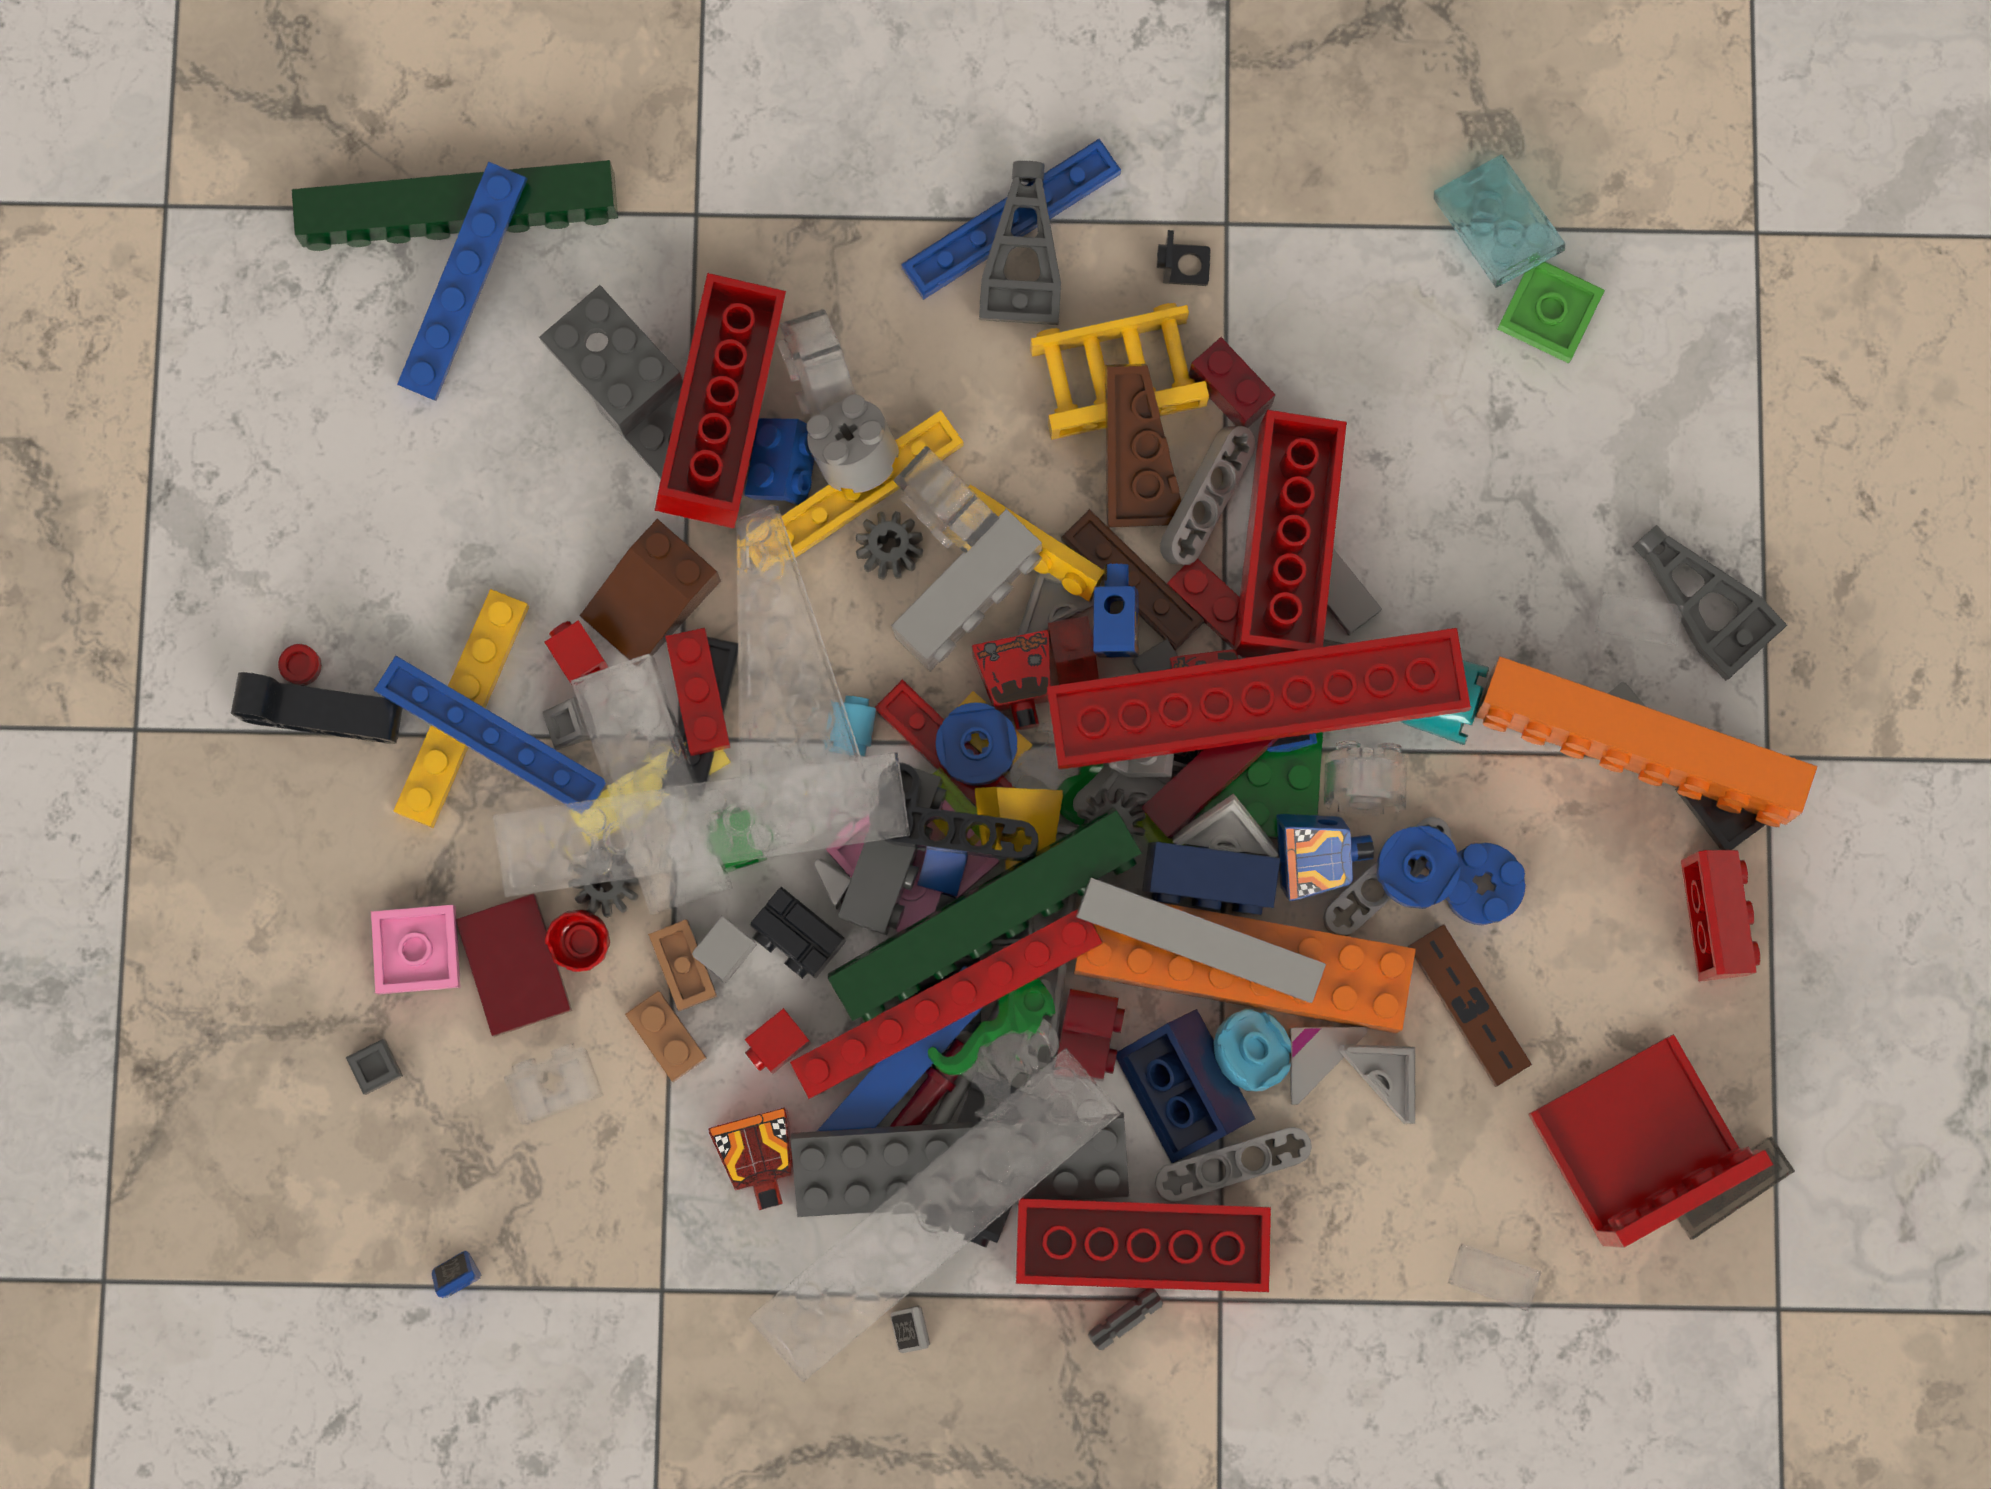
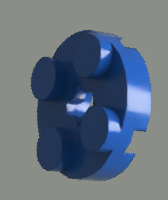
(991, 726)
(1441, 862)
(1506, 876)

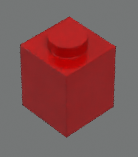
(574, 650)
(776, 1042)

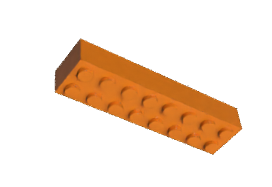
(1645, 742)
(1360, 986)

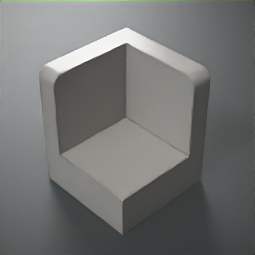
(724, 949)

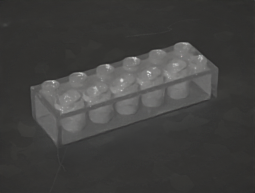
(643, 752)

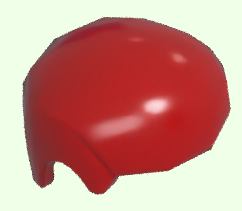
(578, 940)

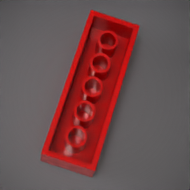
(720, 401)
(1290, 534)
(1143, 1245)

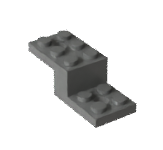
(627, 379)

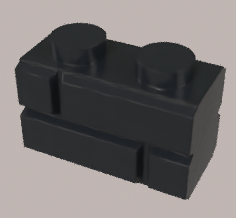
(797, 933)

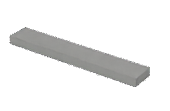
(1200, 940)

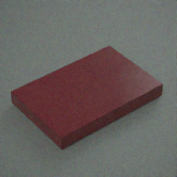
(513, 965)

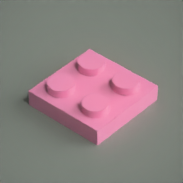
(415, 949)

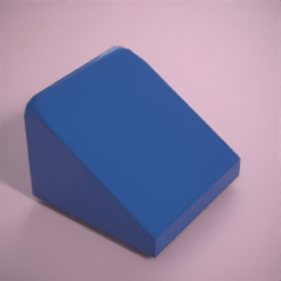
(942, 871)

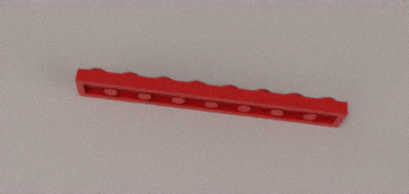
(945, 1003)

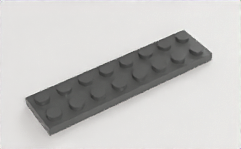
(866, 1166)

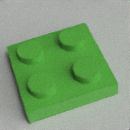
(1551, 310)

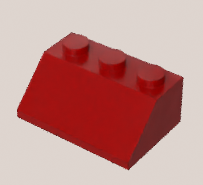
(1720, 914)

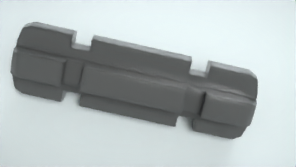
(1125, 1318)

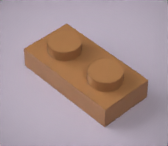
(684, 974)
(665, 1036)

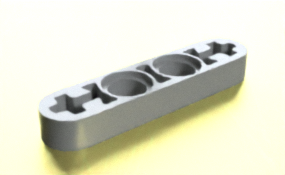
(1203, 491)
(1343, 903)
(1234, 1169)

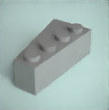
(967, 590)

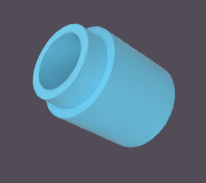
(861, 720)

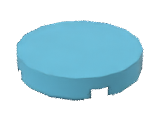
(1252, 1050)

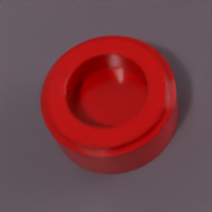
(299, 664)

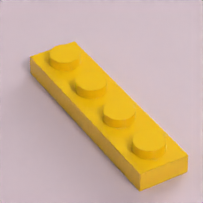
(1076, 572)

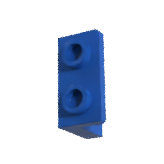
(780, 461)

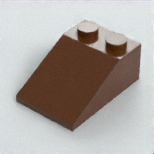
(650, 592)

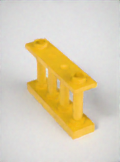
(1070, 419)

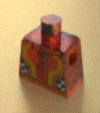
(756, 1154)

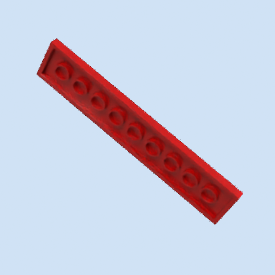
(1258, 698)

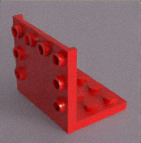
(1643, 1144)

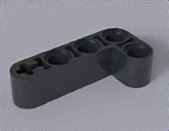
(315, 710)
(959, 825)

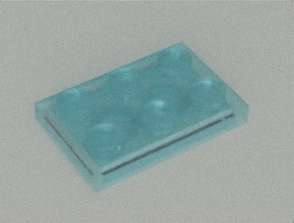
(1499, 221)

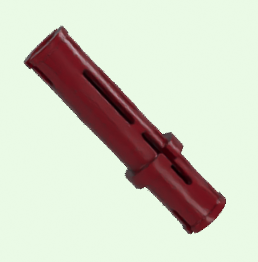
(928, 1093)

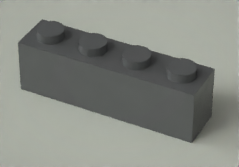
(888, 869)

